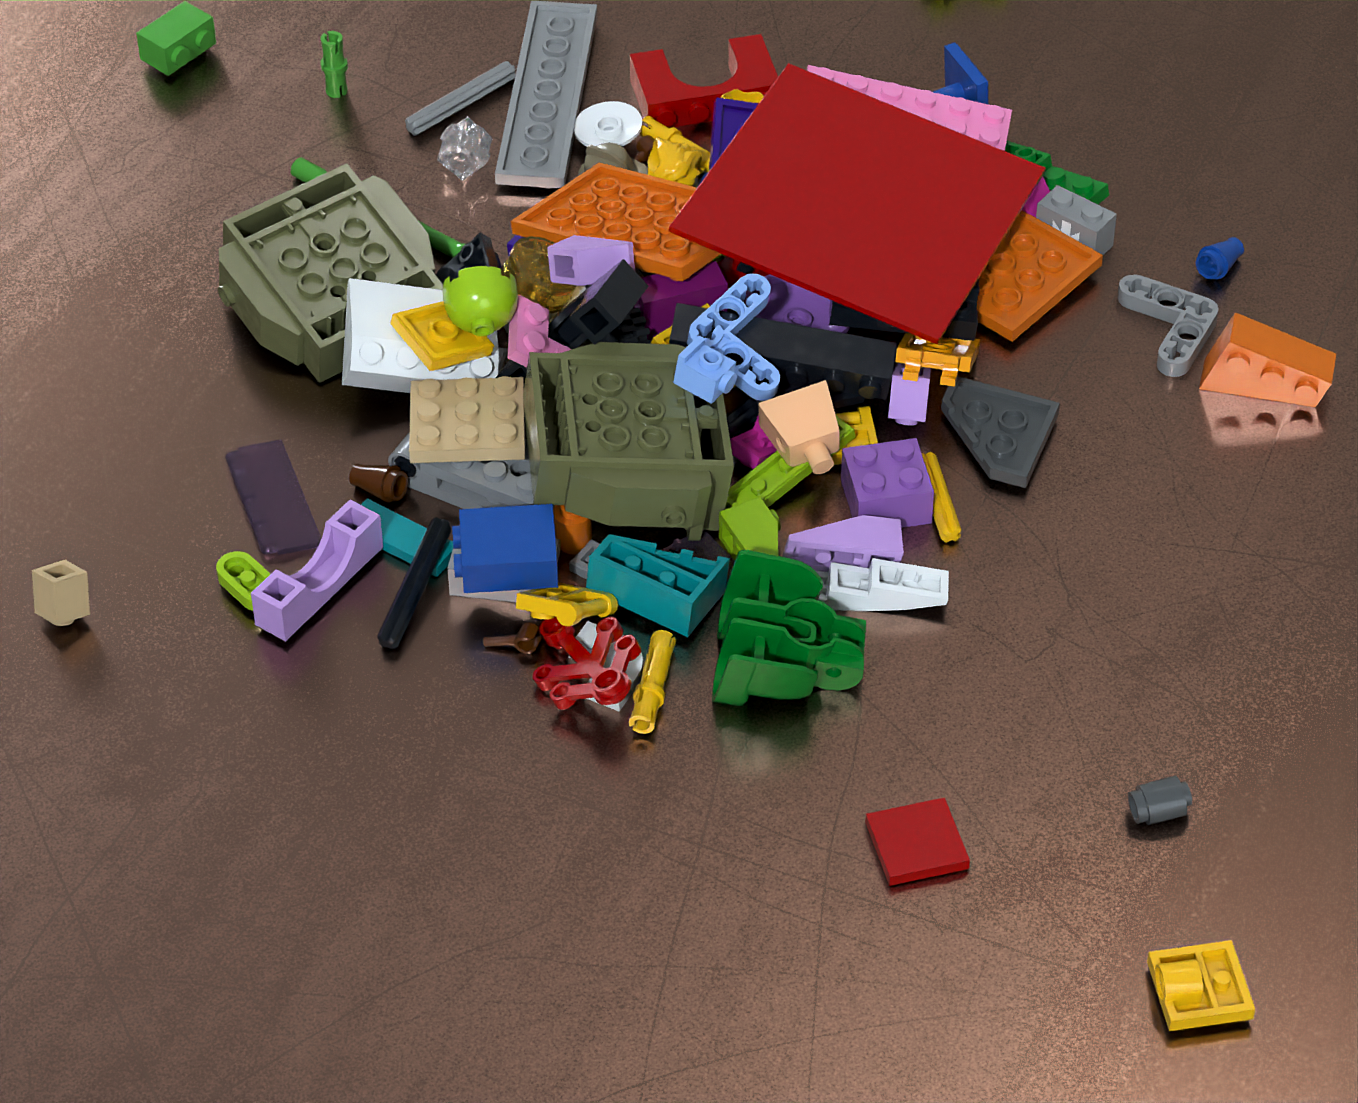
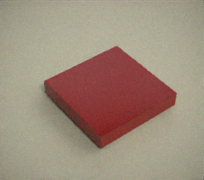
(917, 841)

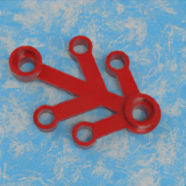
(608, 684)

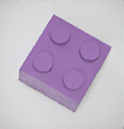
(888, 482)

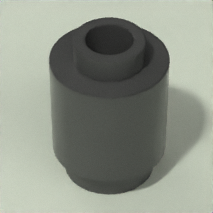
(1159, 800)

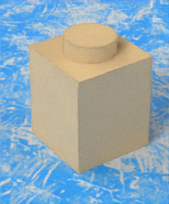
(60, 592)

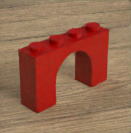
(683, 104)

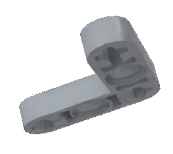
(1184, 321)

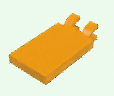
(948, 355)

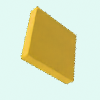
(437, 339)

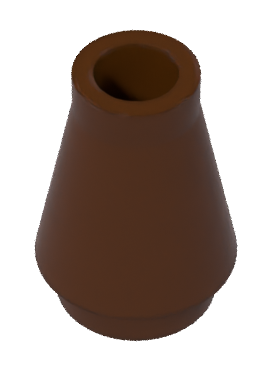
(382, 481)

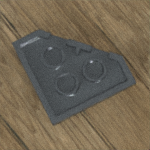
(1000, 427)

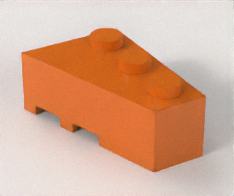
(1267, 364)

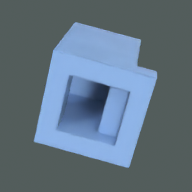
(704, 371)

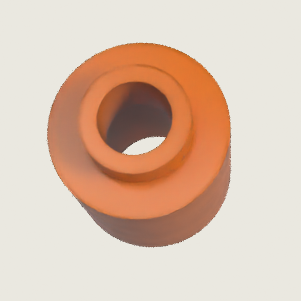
(572, 530)

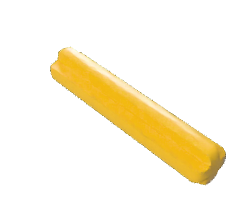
(943, 508)

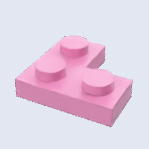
(530, 332)

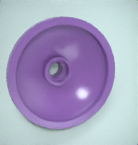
(796, 306)

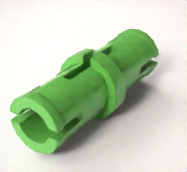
(334, 64)

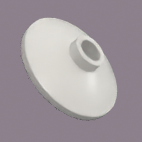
(608, 123)

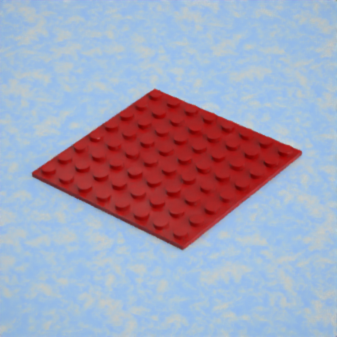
(859, 202)

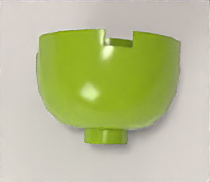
(480, 299)

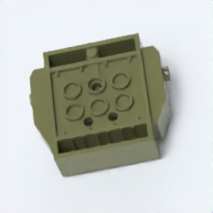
(301, 249)
(624, 439)

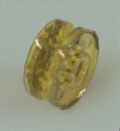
(531, 270)

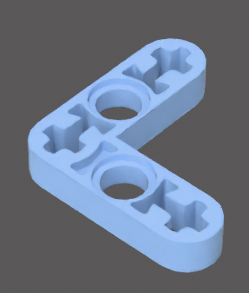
(725, 341)

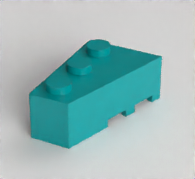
(658, 583)

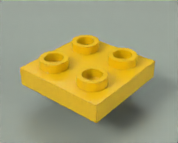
(1200, 985)

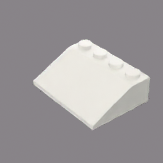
(376, 352)

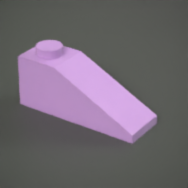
(908, 397)
(847, 542)

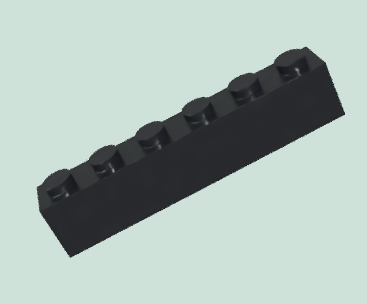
(806, 353)

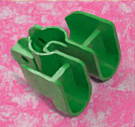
(781, 635)

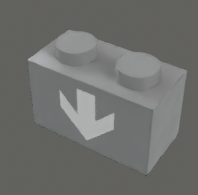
(1078, 218)

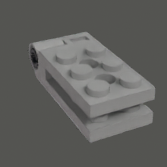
(469, 482)

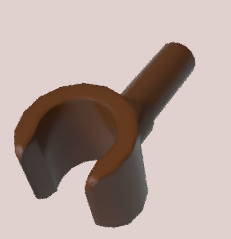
(644, 148)
(524, 641)

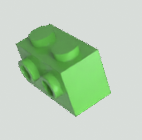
(176, 38)

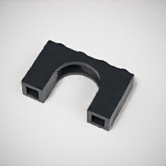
(592, 312)

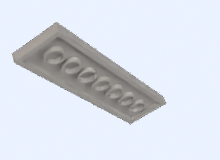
(546, 95)

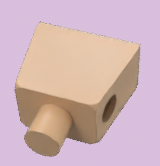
(802, 426)

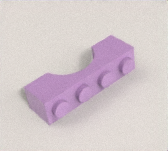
(347, 544)

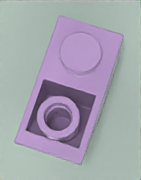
(586, 259)

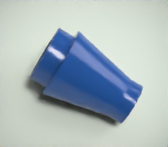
(1218, 258)

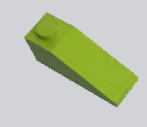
(749, 528)

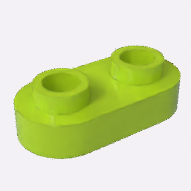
(240, 575)

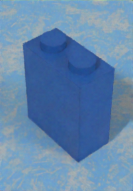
(506, 548)

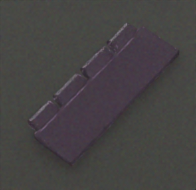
(273, 498)

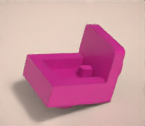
(752, 446)

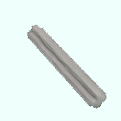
(460, 98)

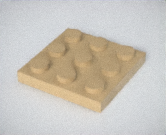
(467, 420)

